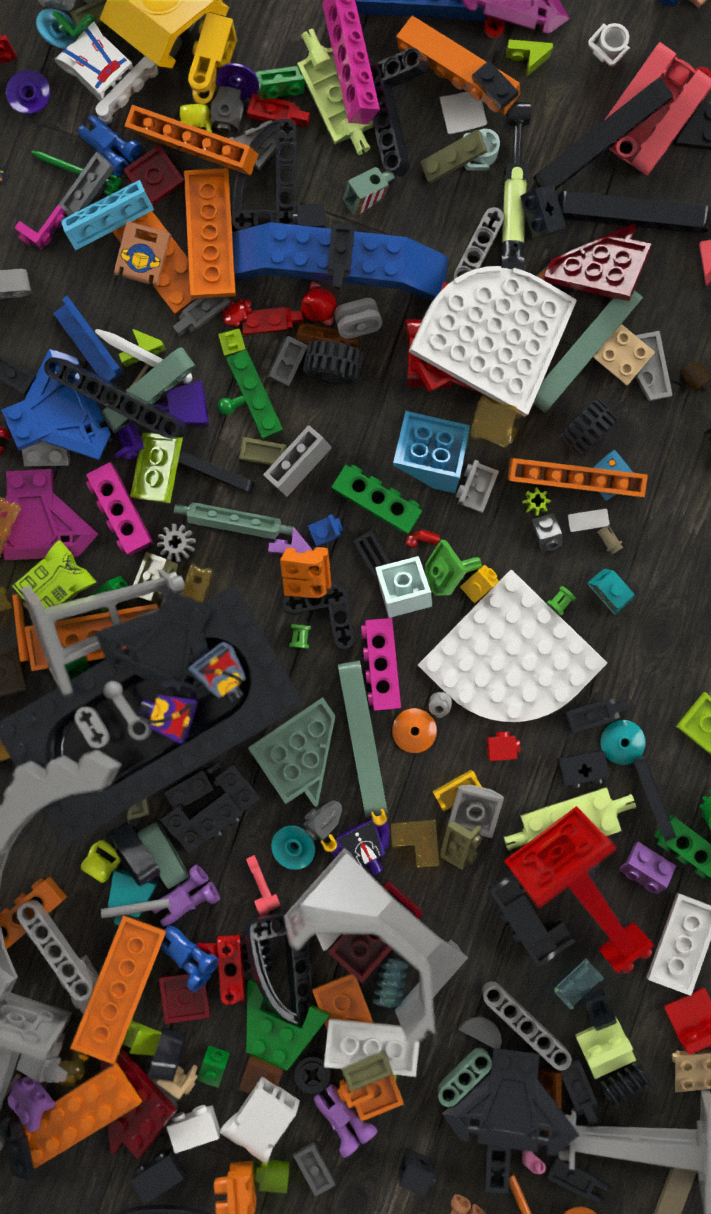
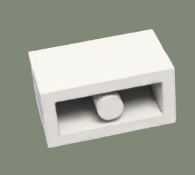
(193, 1128)

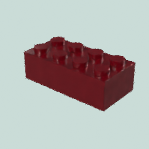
(364, 951)

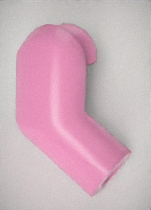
(533, 1163)

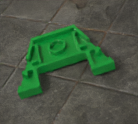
(275, 1038)

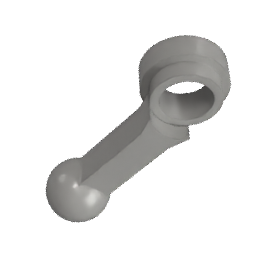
(113, 691)

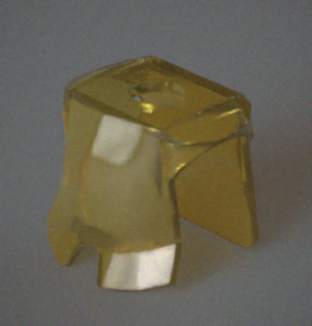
(494, 421)

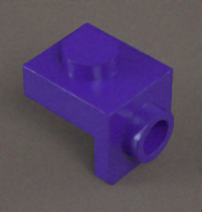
(130, 441)

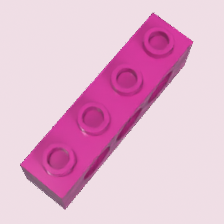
(97, 482)
(391, 698)

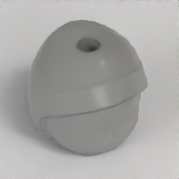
(440, 704)

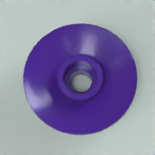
(238, 77)
(23, 84)

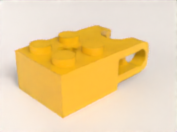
(210, 53)

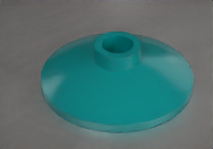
(612, 737)
(287, 854)

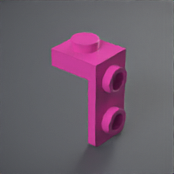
(45, 235)

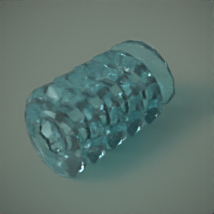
(392, 982)

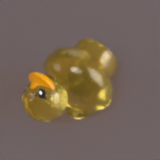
(74, 1068)

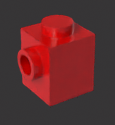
(502, 746)

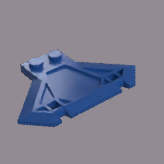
(57, 415)

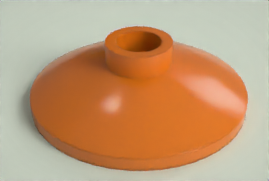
(414, 718)

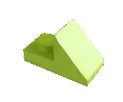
(533, 52)
(145, 342)
(141, 1039)

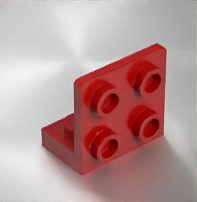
(691, 1020)

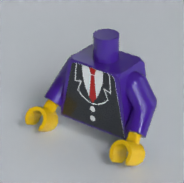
(364, 842)

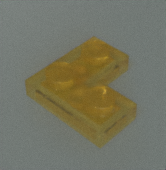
(420, 834)

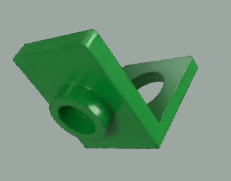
(68, 28)

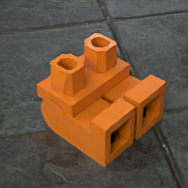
(306, 572)
(239, 1189)

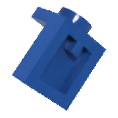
(325, 530)

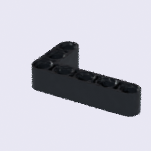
(388, 109)

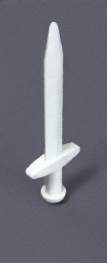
(134, 350)

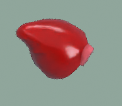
(319, 304)

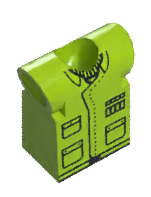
(55, 578)

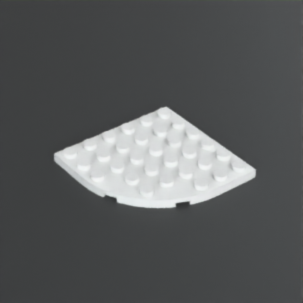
(495, 332)
(512, 657)

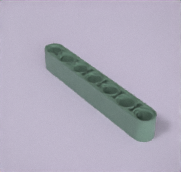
(584, 350)
(362, 738)

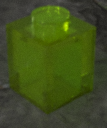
(273, 1176)

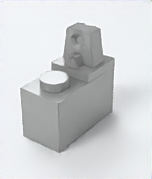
(44, 1070)

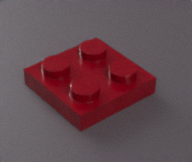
(155, 174)
(179, 1002)

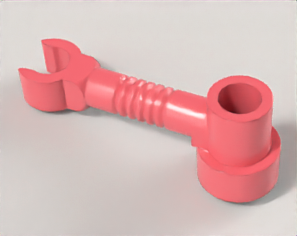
(267, 902)

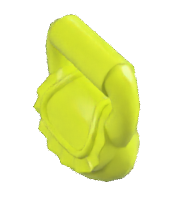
(196, 115)
(98, 866)

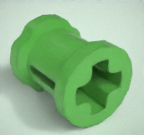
(558, 605)
(300, 636)

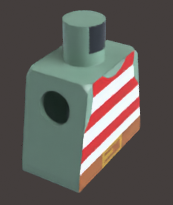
(367, 190)

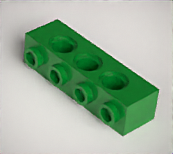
(353, 474)
(692, 844)

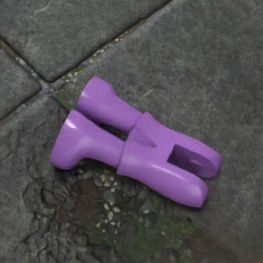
(182, 901)
(339, 1116)

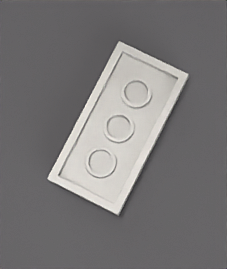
(682, 945)
(355, 1040)

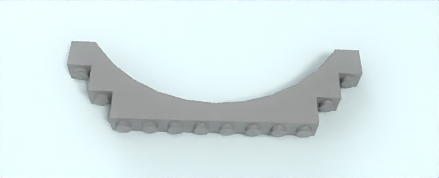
(32, 791)

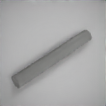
(135, 908)

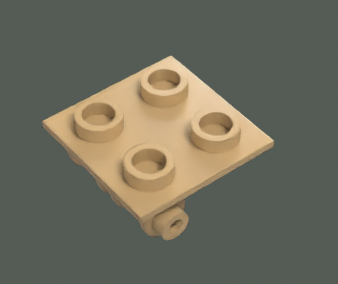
(624, 354)
(692, 1070)

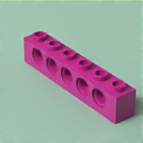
(351, 60)

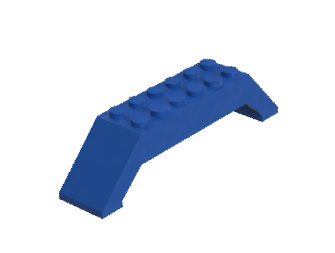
(304, 254)

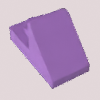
(280, 546)

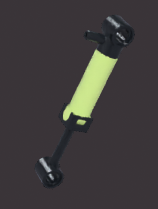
(515, 185)

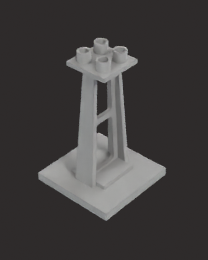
(44, 620)
(26, 1029)
(658, 1146)

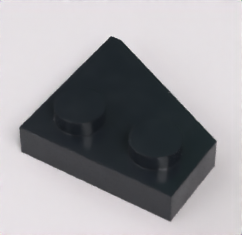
(698, 130)

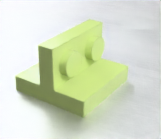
(605, 1049)

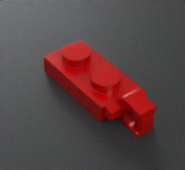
(276, 109)
(270, 320)

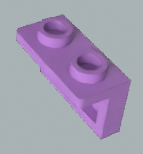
(648, 868)
(29, 1101)

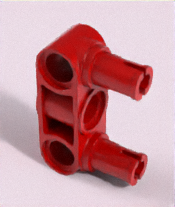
(231, 985)

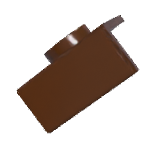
(255, 1070)

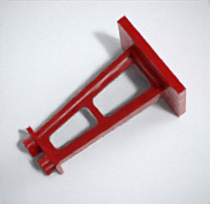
(560, 860)

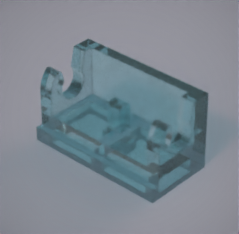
(578, 983)

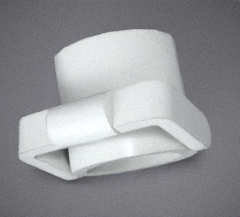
(611, 43)

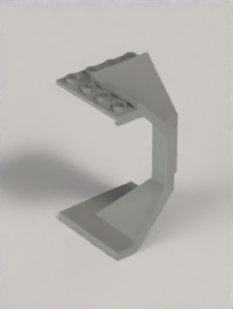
(353, 902)

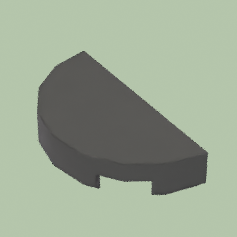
(482, 1030)

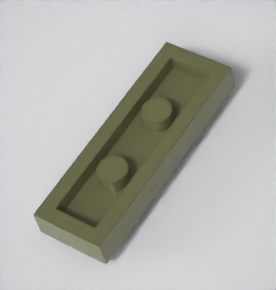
(454, 156)

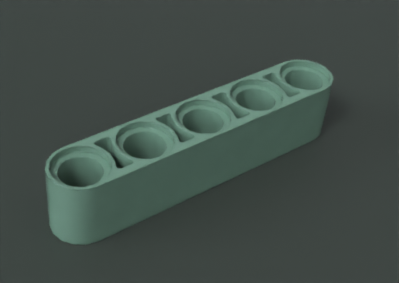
(153, 385)

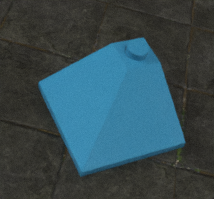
(432, 450)

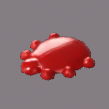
(236, 312)

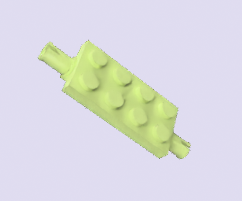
(324, 86)
(595, 805)

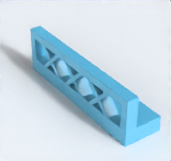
(107, 215)

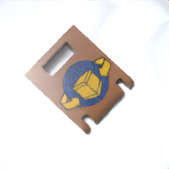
(142, 257)

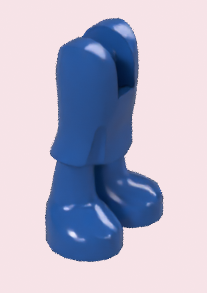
(106, 140)
(183, 951)

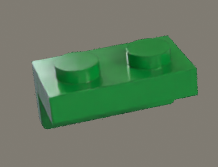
(280, 82)

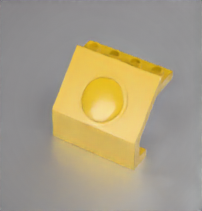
(156, 24)

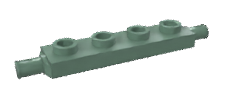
(233, 520)

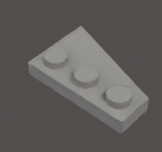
(654, 374)

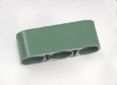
(164, 854)
(460, 1087)

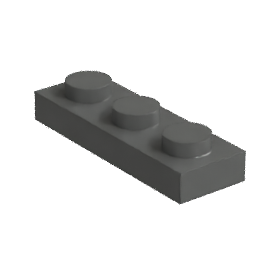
(87, 184)

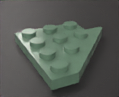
(298, 752)

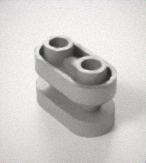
(357, 318)

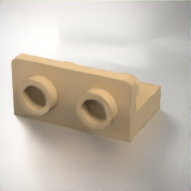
(182, 1083)

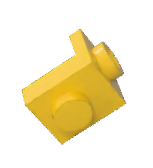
(480, 583)

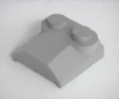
(476, 807)

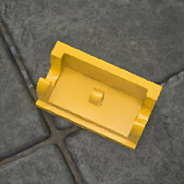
(447, 793)

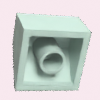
(404, 587)

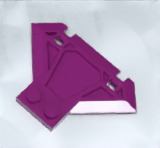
(523, 12)
(41, 518)

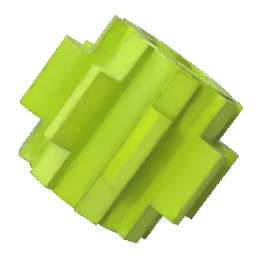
(540, 497)

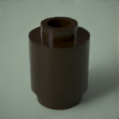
(696, 376)

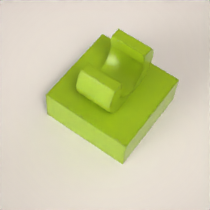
(232, 342)

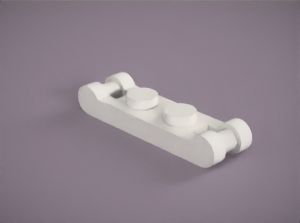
(125, 88)

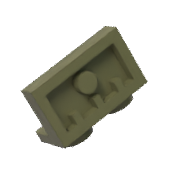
(149, 571)
(460, 845)

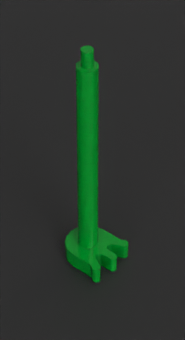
(113, 184)

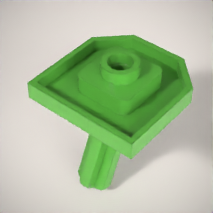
(446, 570)

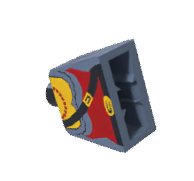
(220, 672)

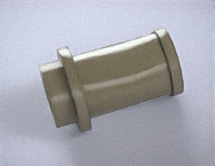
(610, 539)

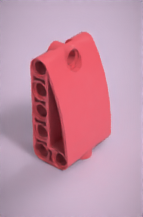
(657, 133)

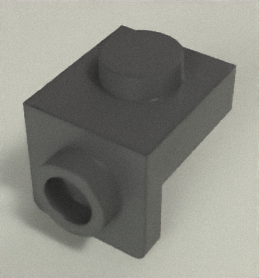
(547, 532)

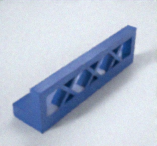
(87, 341)

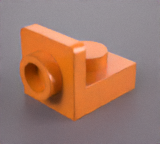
(356, 1096)

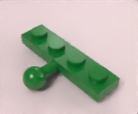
(252, 394)

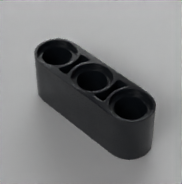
(133, 854)
(167, 1055)

